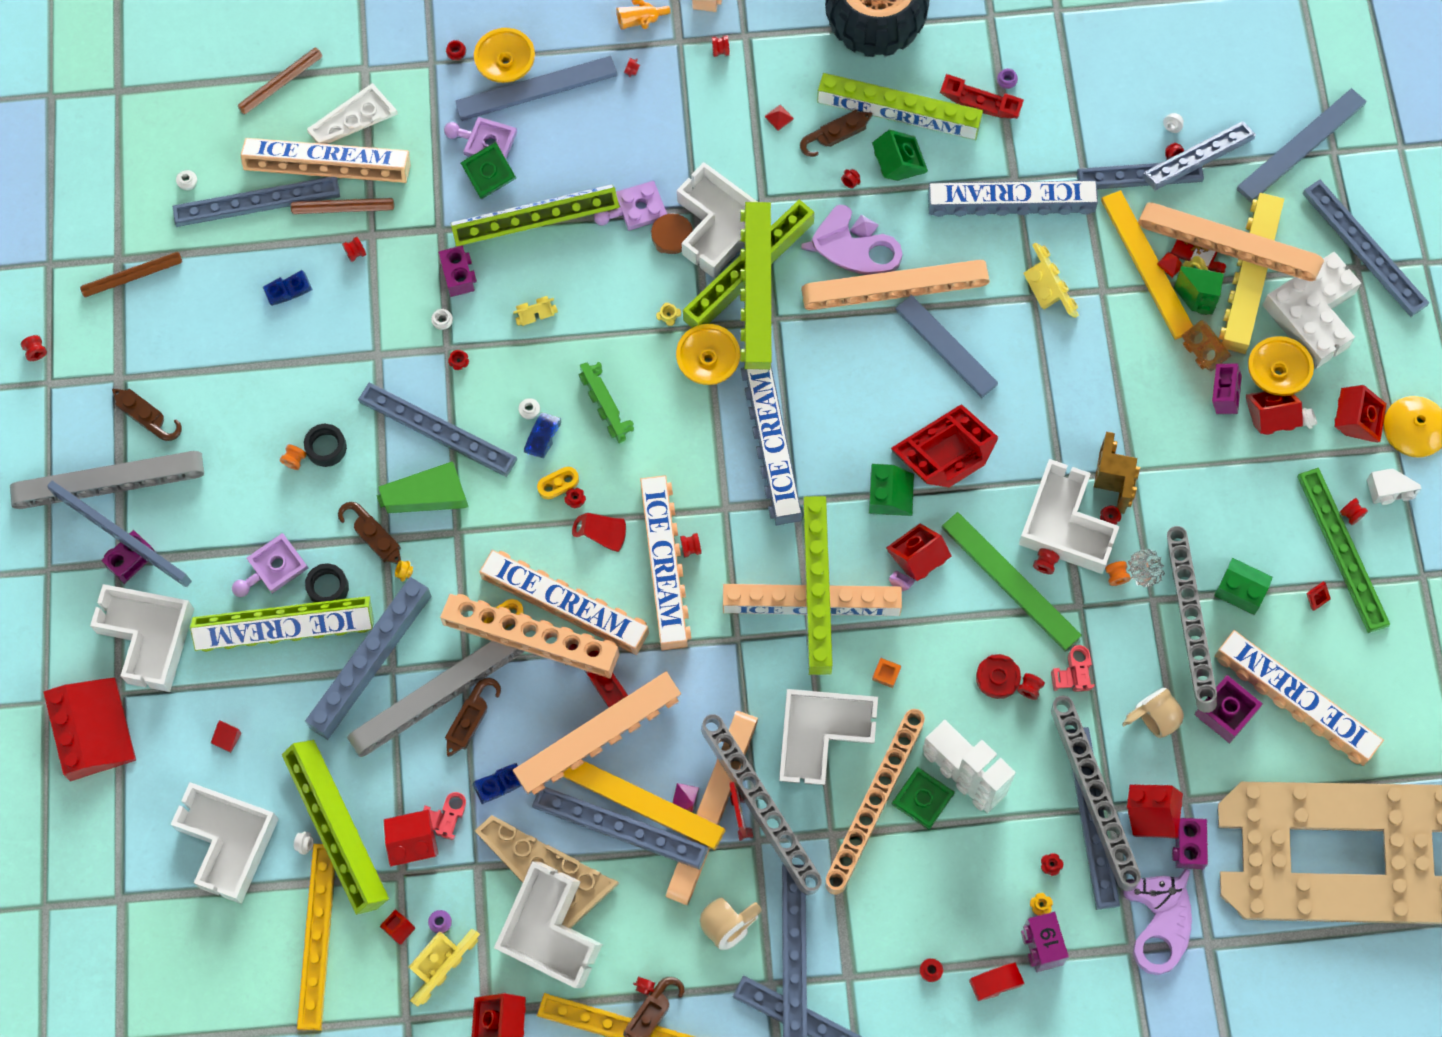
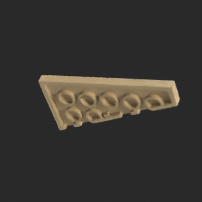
(520, 850)

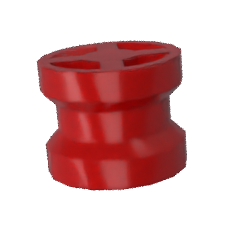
(720, 46)
(354, 249)
(33, 348)
(1353, 511)
(690, 545)
(1046, 561)
(1031, 686)

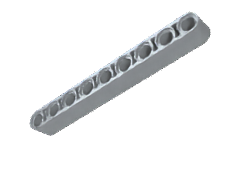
(109, 479)
(1191, 627)
(431, 696)
(1093, 803)
(761, 815)

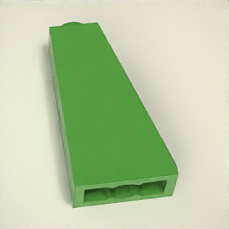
(425, 491)

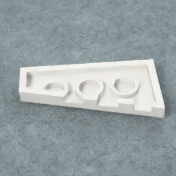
(352, 116)

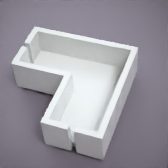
(718, 206)
(1306, 310)
(1058, 525)
(156, 632)
(815, 719)
(965, 765)
(236, 835)
(536, 929)

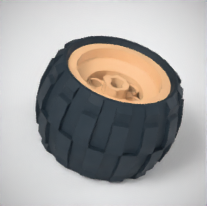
(873, 29)

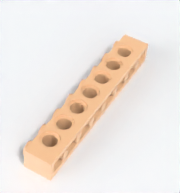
(602, 664)

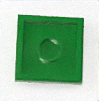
(488, 170)
(923, 798)

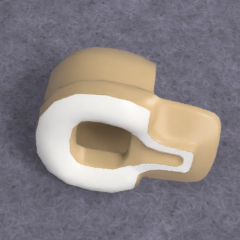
(1159, 712)
(726, 926)

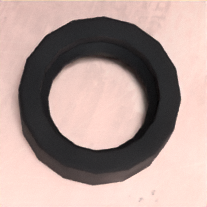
(316, 432)
(321, 570)

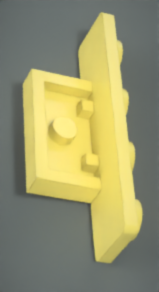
(1046, 283)
(437, 960)

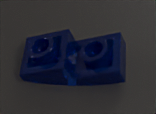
(287, 289)
(541, 435)
(497, 784)

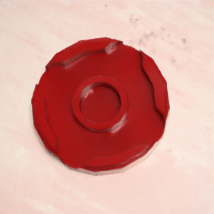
(998, 676)

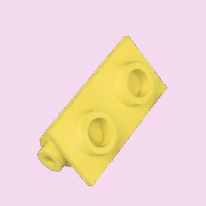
(542, 307)

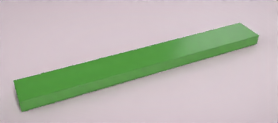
(1343, 550)
(1011, 581)

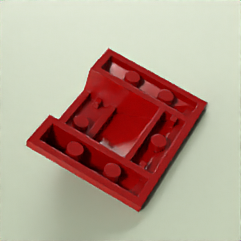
(948, 448)

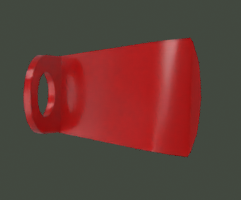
(602, 529)

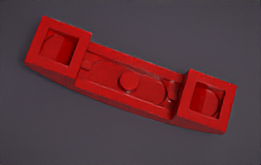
(990, 103)
(608, 688)

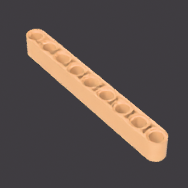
(1231, 241)
(895, 284)
(712, 805)
(874, 811)

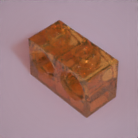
(1209, 342)

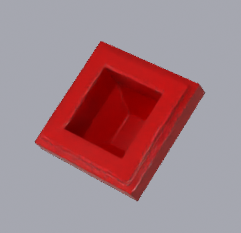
(779, 117)
(1170, 264)
(1318, 596)

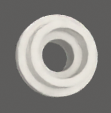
(1173, 122)
(190, 183)
(442, 313)
(529, 414)
(1309, 418)
(303, 842)

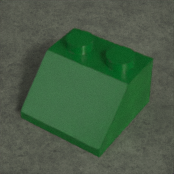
(899, 155)
(1199, 289)
(890, 490)
(1243, 586)

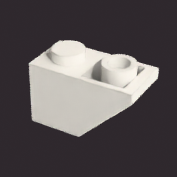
(1391, 485)

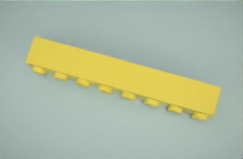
(1250, 278)

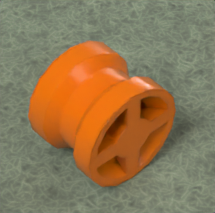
(293, 457)
(1118, 573)

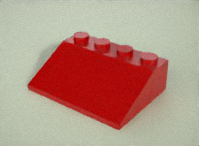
(89, 727)

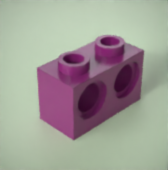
(459, 270)
(1227, 388)
(132, 561)
(1196, 844)

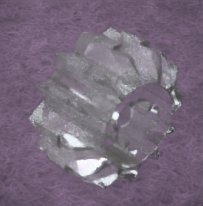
(1146, 568)

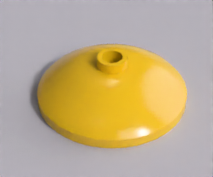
(502, 46)
(708, 342)
(1284, 356)
(1407, 433)

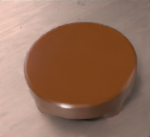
(670, 232)

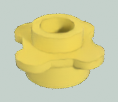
(1196, 261)
(668, 308)

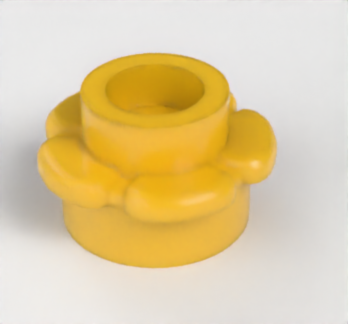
(403, 570)
(1036, 908)

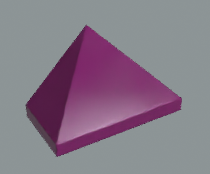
(686, 796)

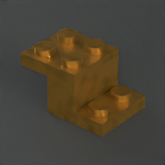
(1116, 472)

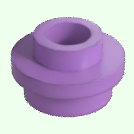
(1010, 74)
(446, 924)

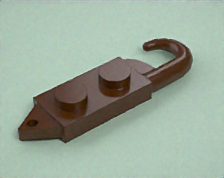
(836, 131)
(144, 413)
(372, 533)
(469, 717)
(652, 1010)

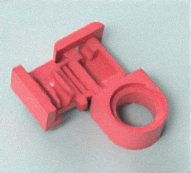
(1077, 676)
(446, 821)

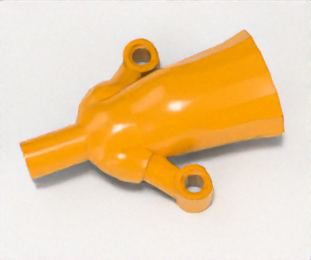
(639, 15)

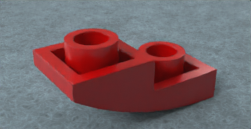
(996, 981)

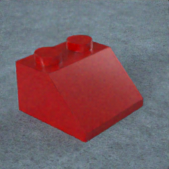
(1274, 412)
(1360, 413)
(919, 551)
(1154, 810)
(410, 838)
(498, 1016)

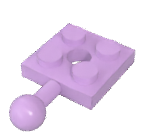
(481, 132)
(631, 214)
(262, 563)

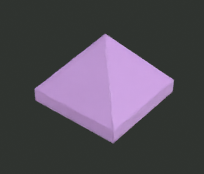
(864, 227)
(901, 580)

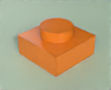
(886, 672)

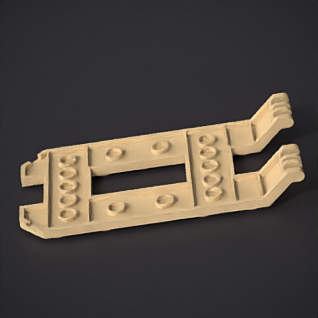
(1271, 892)

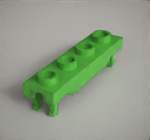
(607, 407)

